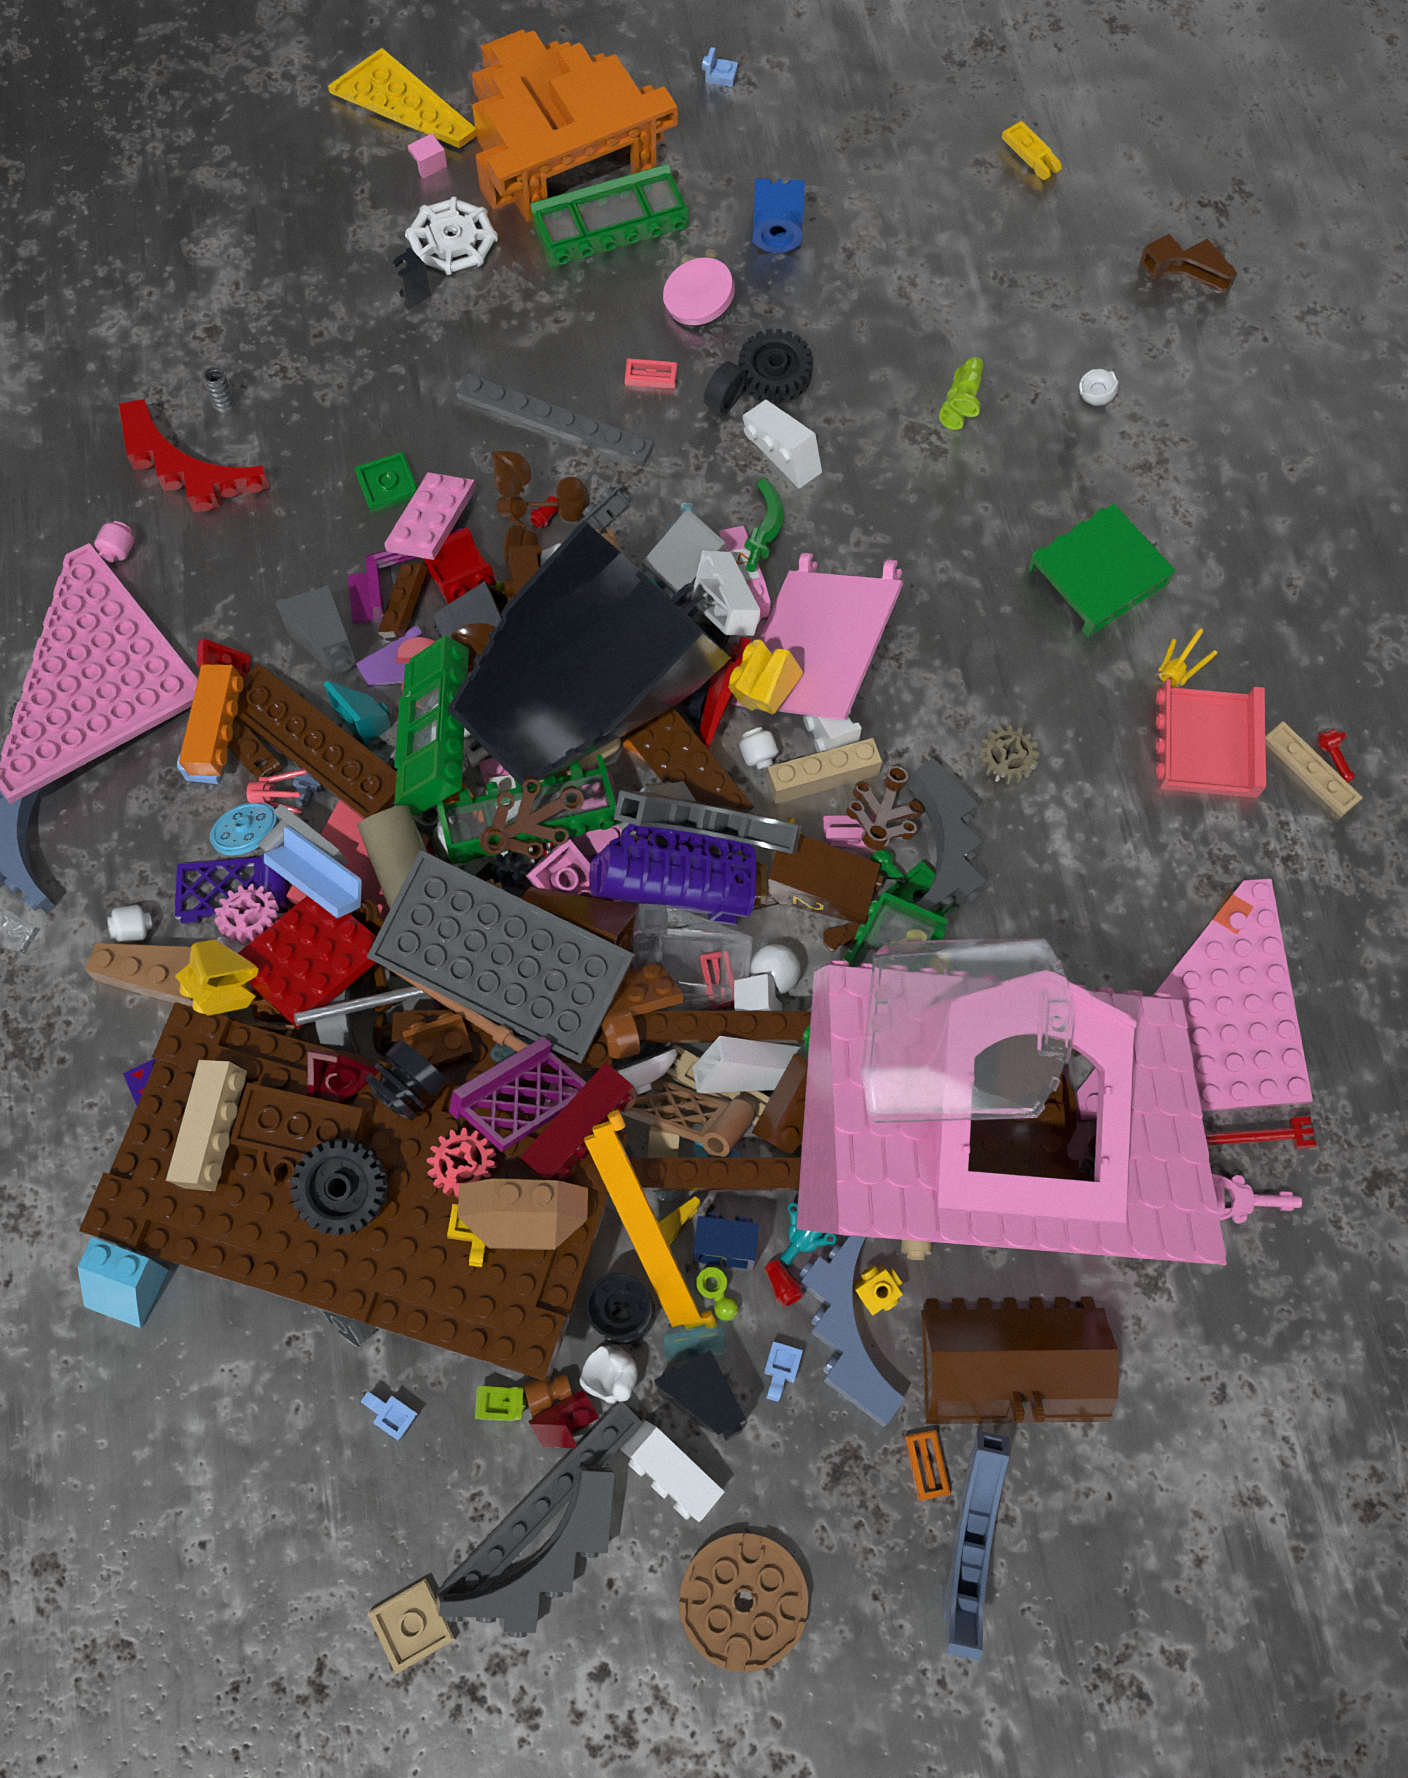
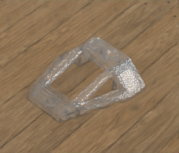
(735, 951)

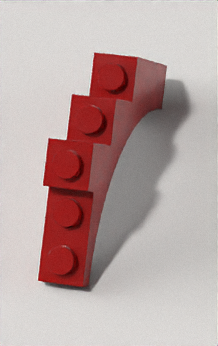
(176, 469)

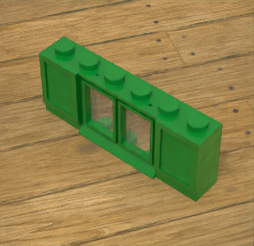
(427, 733)

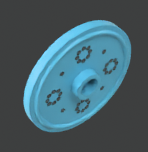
(242, 828)

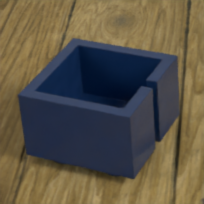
(725, 1239)

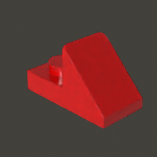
(217, 654)

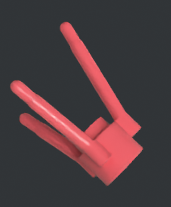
(264, 792)

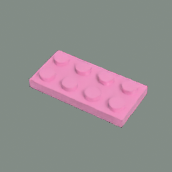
(430, 516)

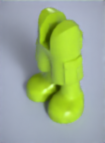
(961, 395)

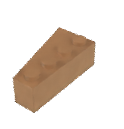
(141, 969)

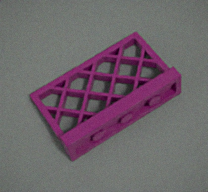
(500, 1079)

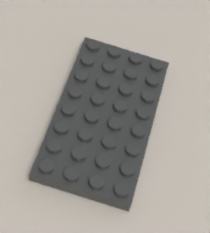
(500, 956)

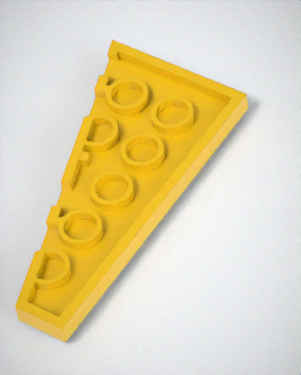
(396, 93)

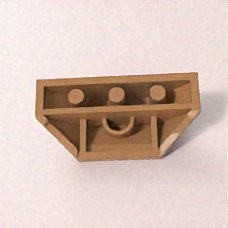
(522, 1212)

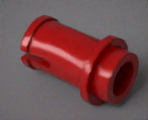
(540, 516)

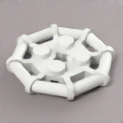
(445, 219)

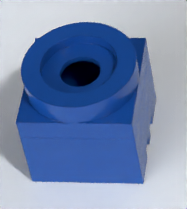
(778, 214)

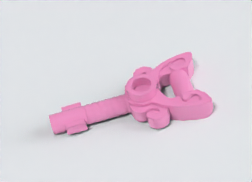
(1244, 1200)

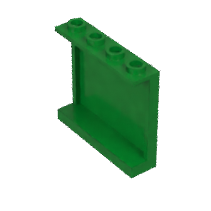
(1103, 567)

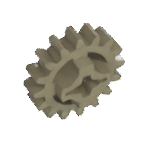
(997, 746)

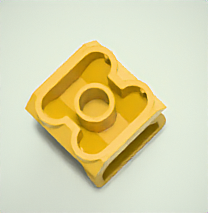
(764, 677)
(216, 978)

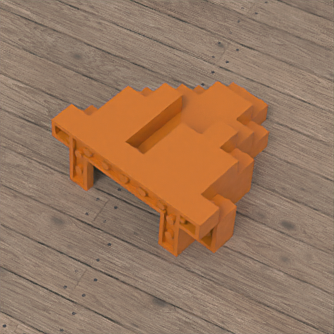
(554, 111)

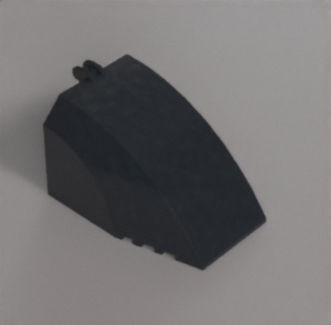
(582, 660)

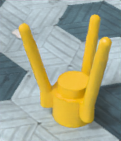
(1176, 668)

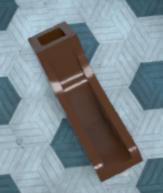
(1199, 262)

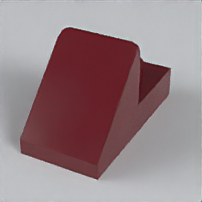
(559, 1422)

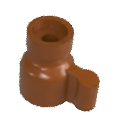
(542, 1393)

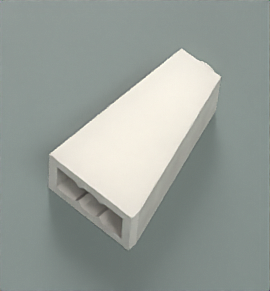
(743, 1065)

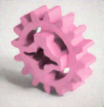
(246, 913)

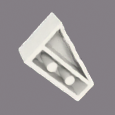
(727, 595)
(832, 732)
(671, 1471)

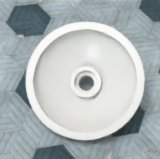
(646, 1070)

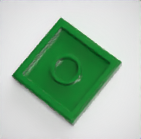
(386, 482)

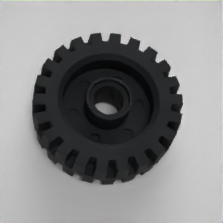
(776, 365)
(315, 1189)

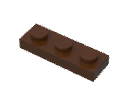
(402, 600)

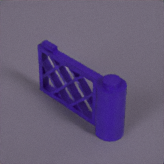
(262, 876)

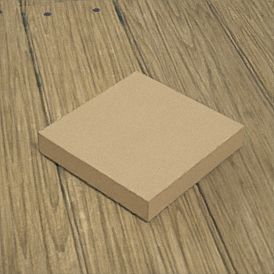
(410, 1626)

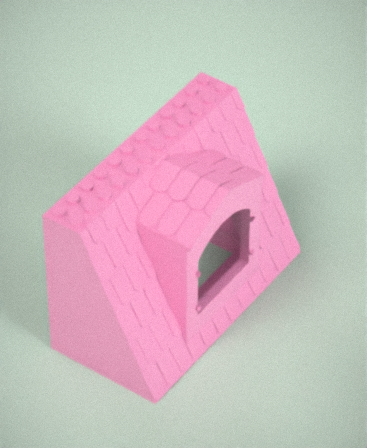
(913, 1178)

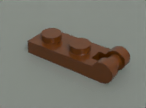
(251, 751)

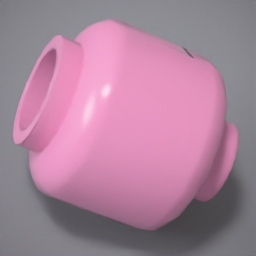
(114, 541)

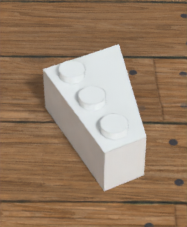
(784, 442)

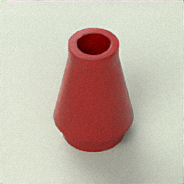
(784, 1285)

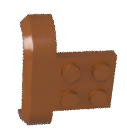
(639, 993)

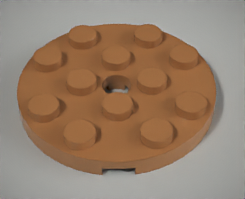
(779, 1607)

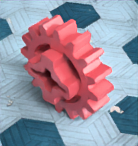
(466, 1151)

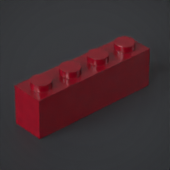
(563, 1139)

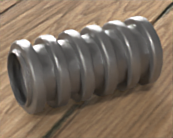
(218, 388)

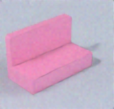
(843, 831)

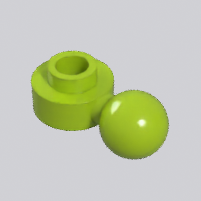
(725, 1306)

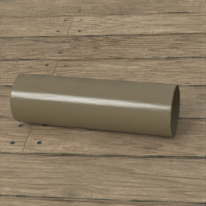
(392, 847)

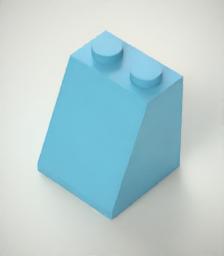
(119, 1282)

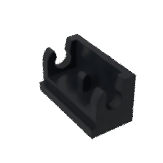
(413, 278)

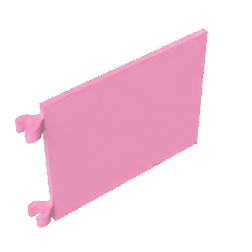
(832, 633)

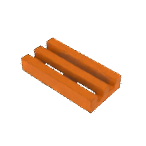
(920, 1437)

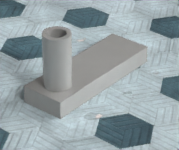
(287, 818)

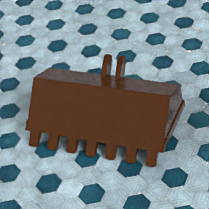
(1018, 1363)

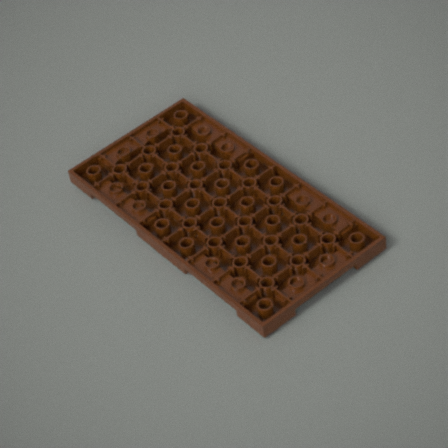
(389, 1274)

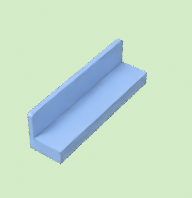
(315, 874)

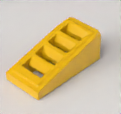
(678, 1219)

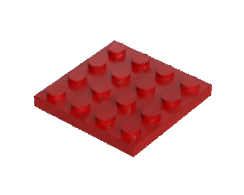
(308, 958)

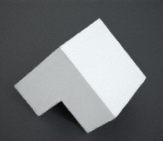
(756, 994)

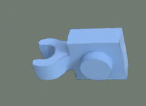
(783, 1366)
(392, 1416)

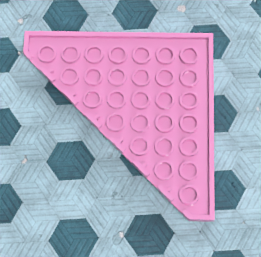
(92, 680)
(1236, 1013)

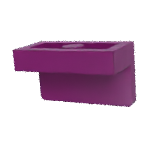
(366, 594)

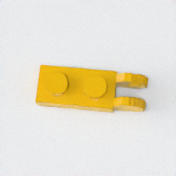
(1031, 149)

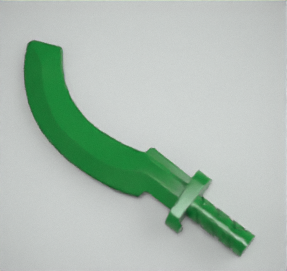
(768, 529)

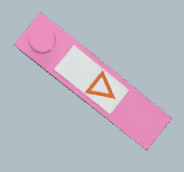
(735, 541)

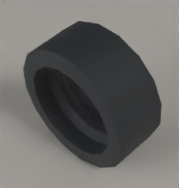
(725, 387)

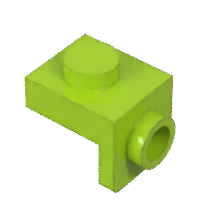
(499, 1403)

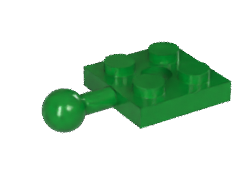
(918, 878)

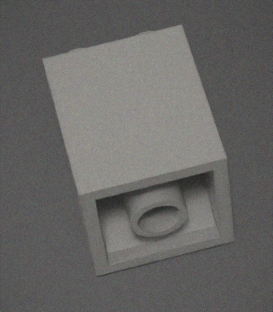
(679, 552)

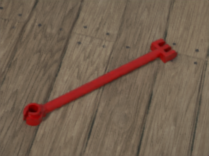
(1293, 1133)

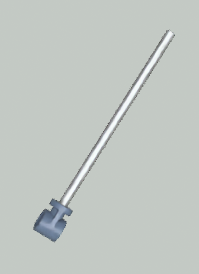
(357, 1005)

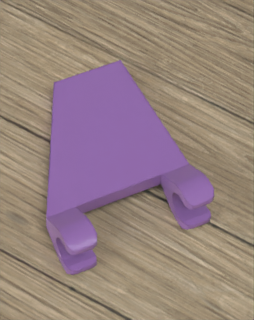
(381, 666)

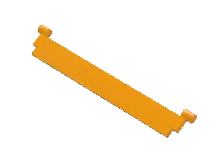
(643, 1226)

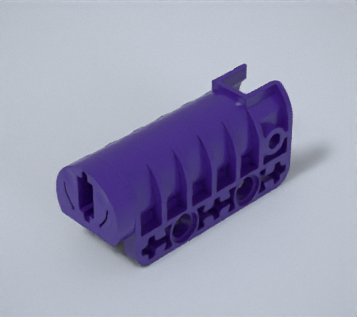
(677, 875)

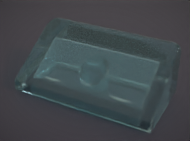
(694, 1343)

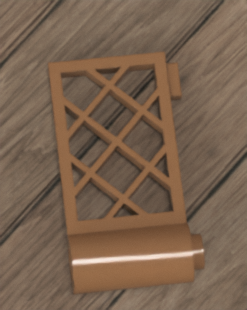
(719, 1128)

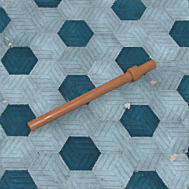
(500, 1034)

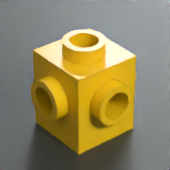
(875, 1298)

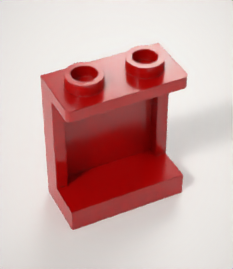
(459, 566)

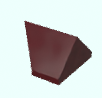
(335, 1076)

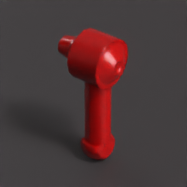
(1330, 742)

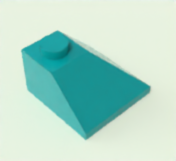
(359, 711)

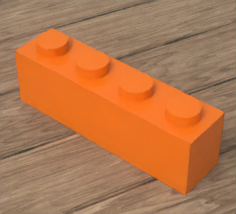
(211, 720)

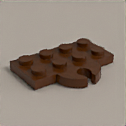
(288, 1126)

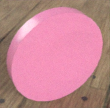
(698, 291)

